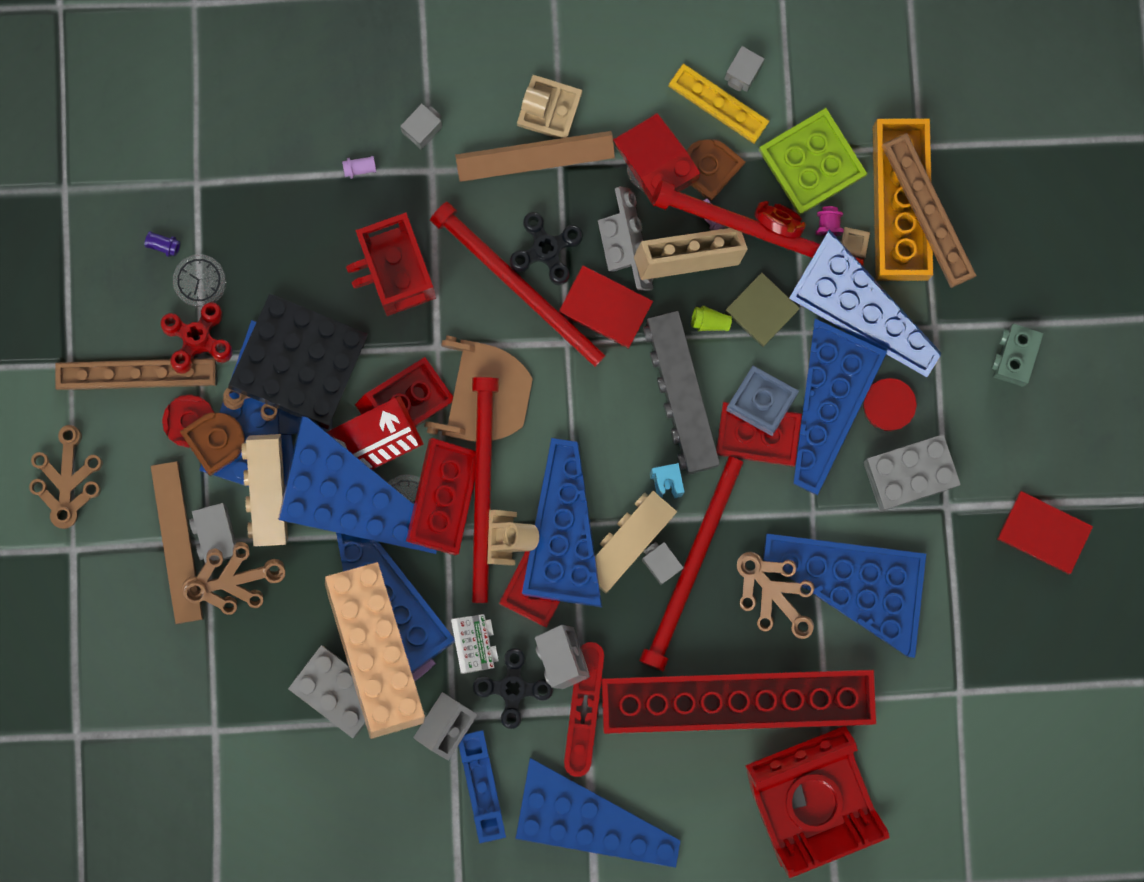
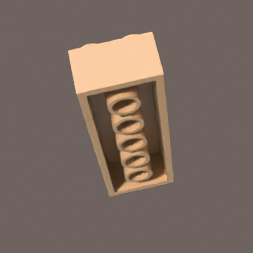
(374, 650)

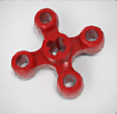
(202, 329)

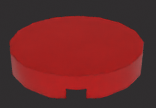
(780, 219)
(889, 404)
(181, 414)

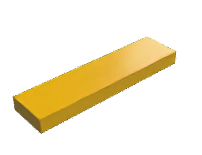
(718, 103)

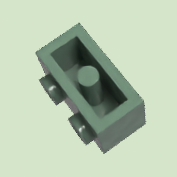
(1017, 354)

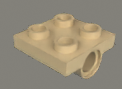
(549, 107)

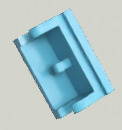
(668, 476)

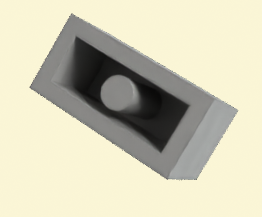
(213, 531)
(561, 657)
(445, 726)

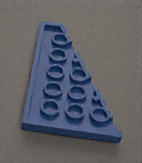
(341, 494)

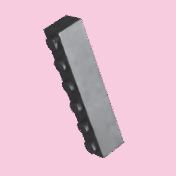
(682, 393)

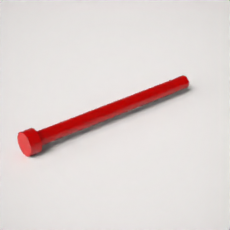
(667, 196)
(446, 218)
(484, 387)
(655, 655)

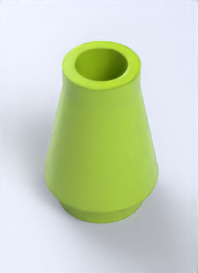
(710, 320)

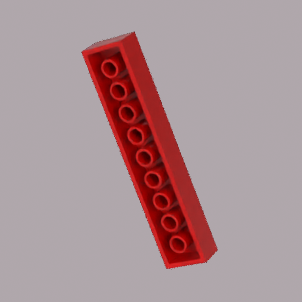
(738, 701)

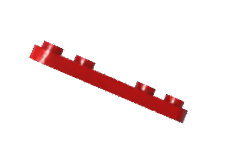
(581, 736)

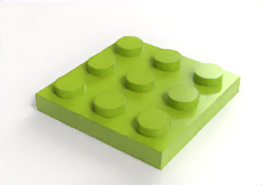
(812, 161)

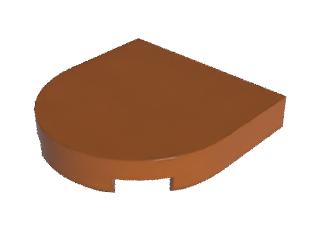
(716, 166)
(215, 440)

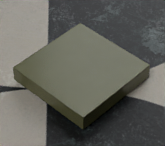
(762, 309)

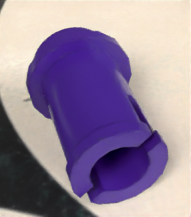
(163, 244)

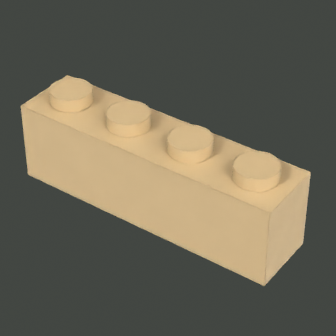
(690, 253)
(266, 489)
(632, 538)

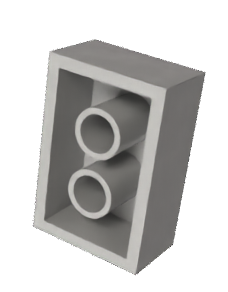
(911, 473)
(330, 690)

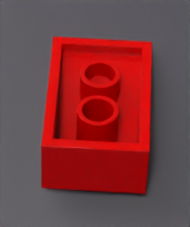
(656, 155)
(419, 389)

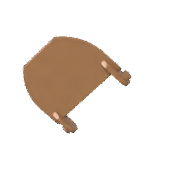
(508, 403)

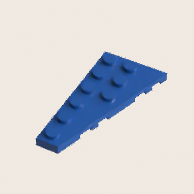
(836, 387)
(564, 559)
(575, 818)

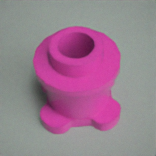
(829, 219)

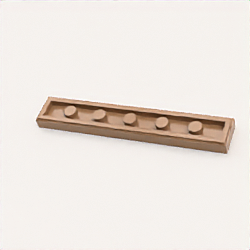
(535, 156)
(929, 210)
(132, 374)
(175, 539)

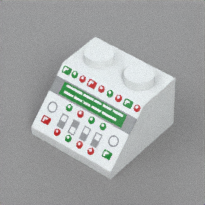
(473, 643)

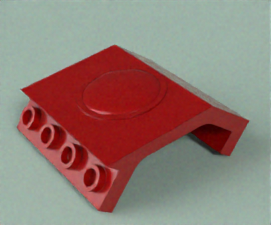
(838, 807)

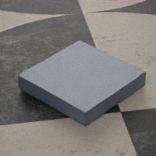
(762, 400)

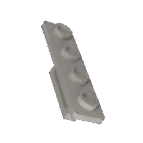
(622, 236)

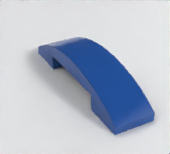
(481, 787)

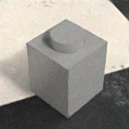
(743, 69)
(422, 125)
(661, 562)

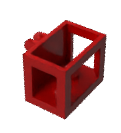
(394, 265)

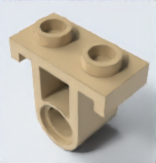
(508, 537)

